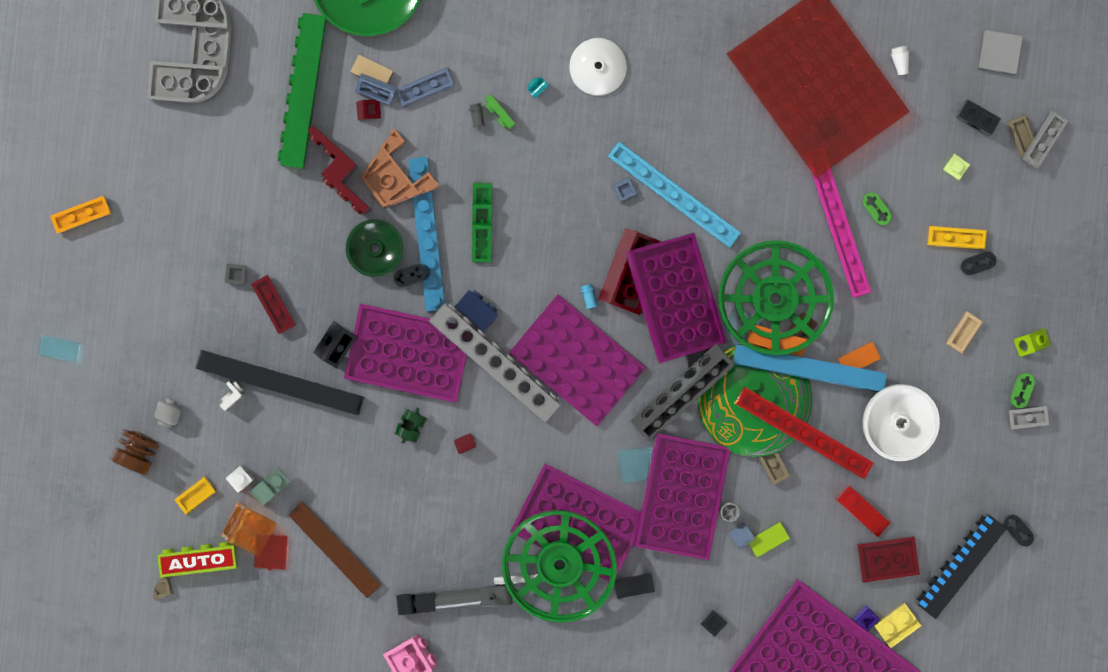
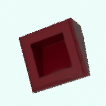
(368, 109)
(465, 443)

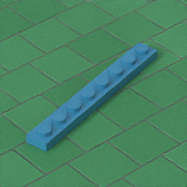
(427, 237)

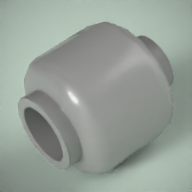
(167, 413)

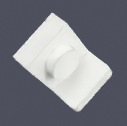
(230, 399)

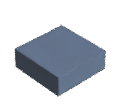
(625, 190)
(741, 535)

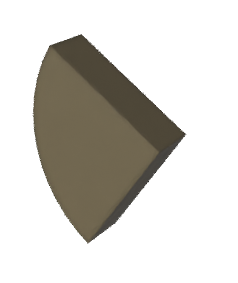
(162, 589)

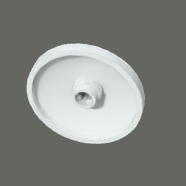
(901, 422)

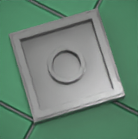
(1000, 52)

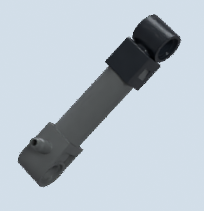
(432, 601)

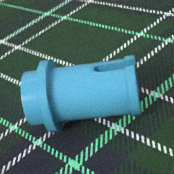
(589, 296)

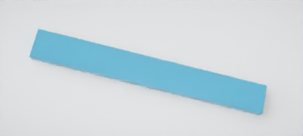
(674, 194)

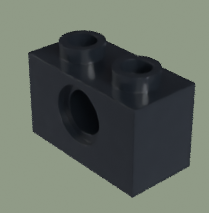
(978, 118)
(335, 344)

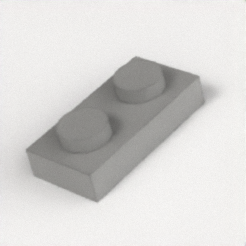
(1028, 417)

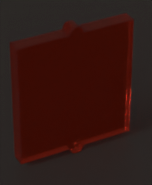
(273, 554)

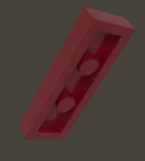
(273, 304)

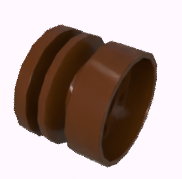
(135, 451)

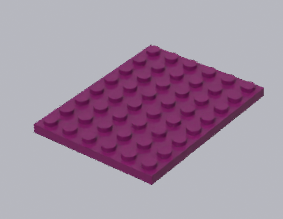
(815, 636)

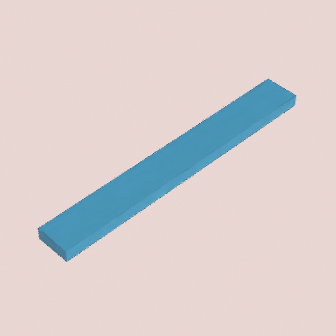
(811, 369)

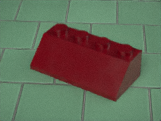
(619, 284)

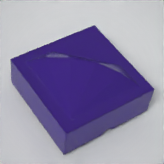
(866, 618)

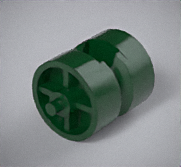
(410, 425)

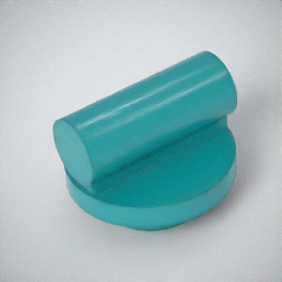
(537, 86)

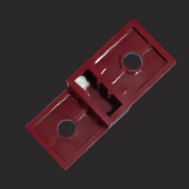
(338, 171)

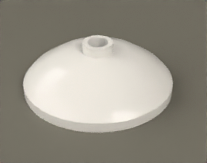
(593, 80)

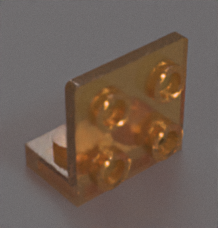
(248, 529)

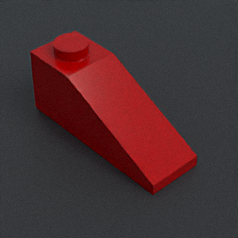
(862, 510)

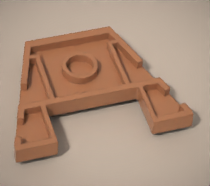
(388, 180)

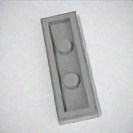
(1045, 139)

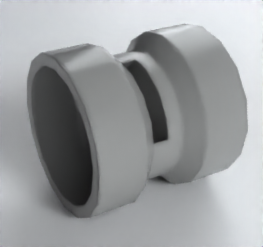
(729, 512)

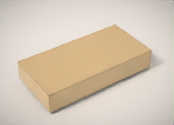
(372, 69)
(964, 332)

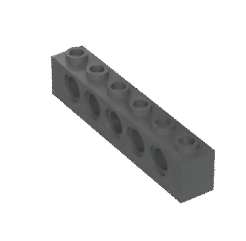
(682, 392)

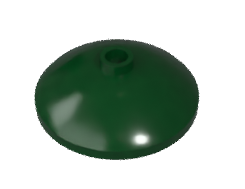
(360, 245)

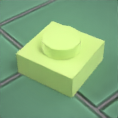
(956, 167)

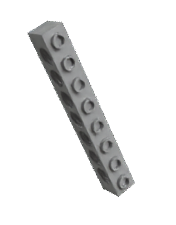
(542, 411)

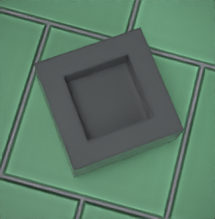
(235, 274)

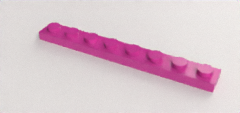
(842, 234)

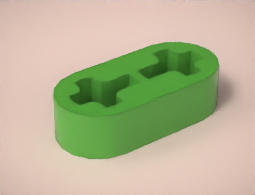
(872, 211)
(1018, 388)

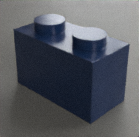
(476, 310)

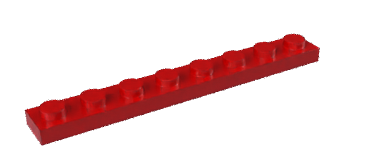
(804, 432)

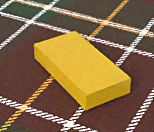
(195, 495)

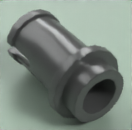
(477, 115)

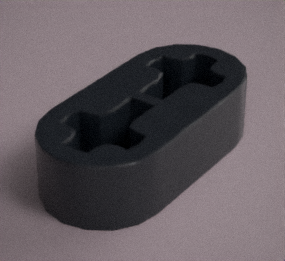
(975, 259)
(410, 271)
(1021, 527)

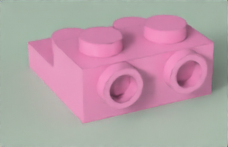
(411, 656)

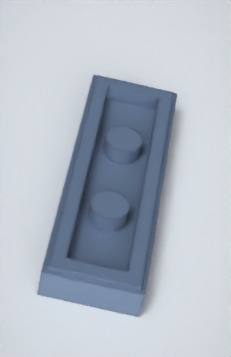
(425, 87)

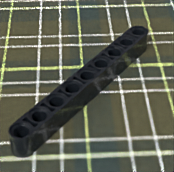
(279, 382)

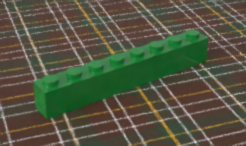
(303, 90)

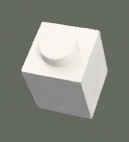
(240, 478)

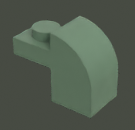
(270, 486)

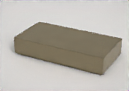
(1021, 133)

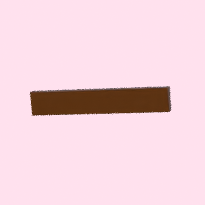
(334, 549)

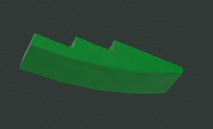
(482, 222)

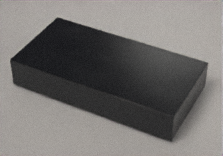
(634, 585)

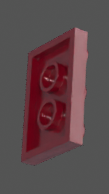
(888, 559)

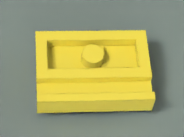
(897, 625)

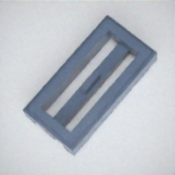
(376, 87)

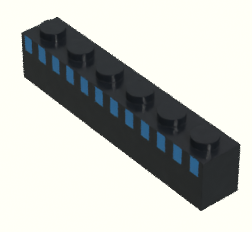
(960, 566)

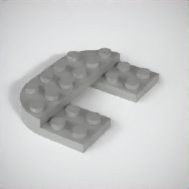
(208, 52)

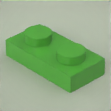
(504, 119)

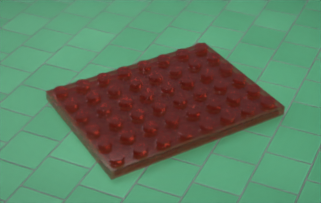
(818, 83)

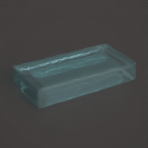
(58, 348)

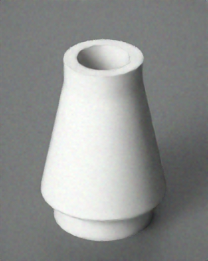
(900, 57)

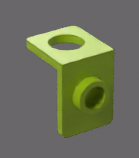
(1036, 341)

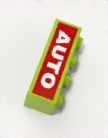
(197, 560)

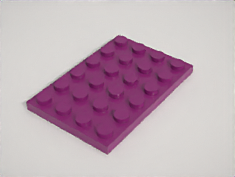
(676, 297)
(405, 354)
(577, 360)
(562, 492)
(682, 496)

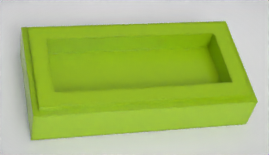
(769, 539)

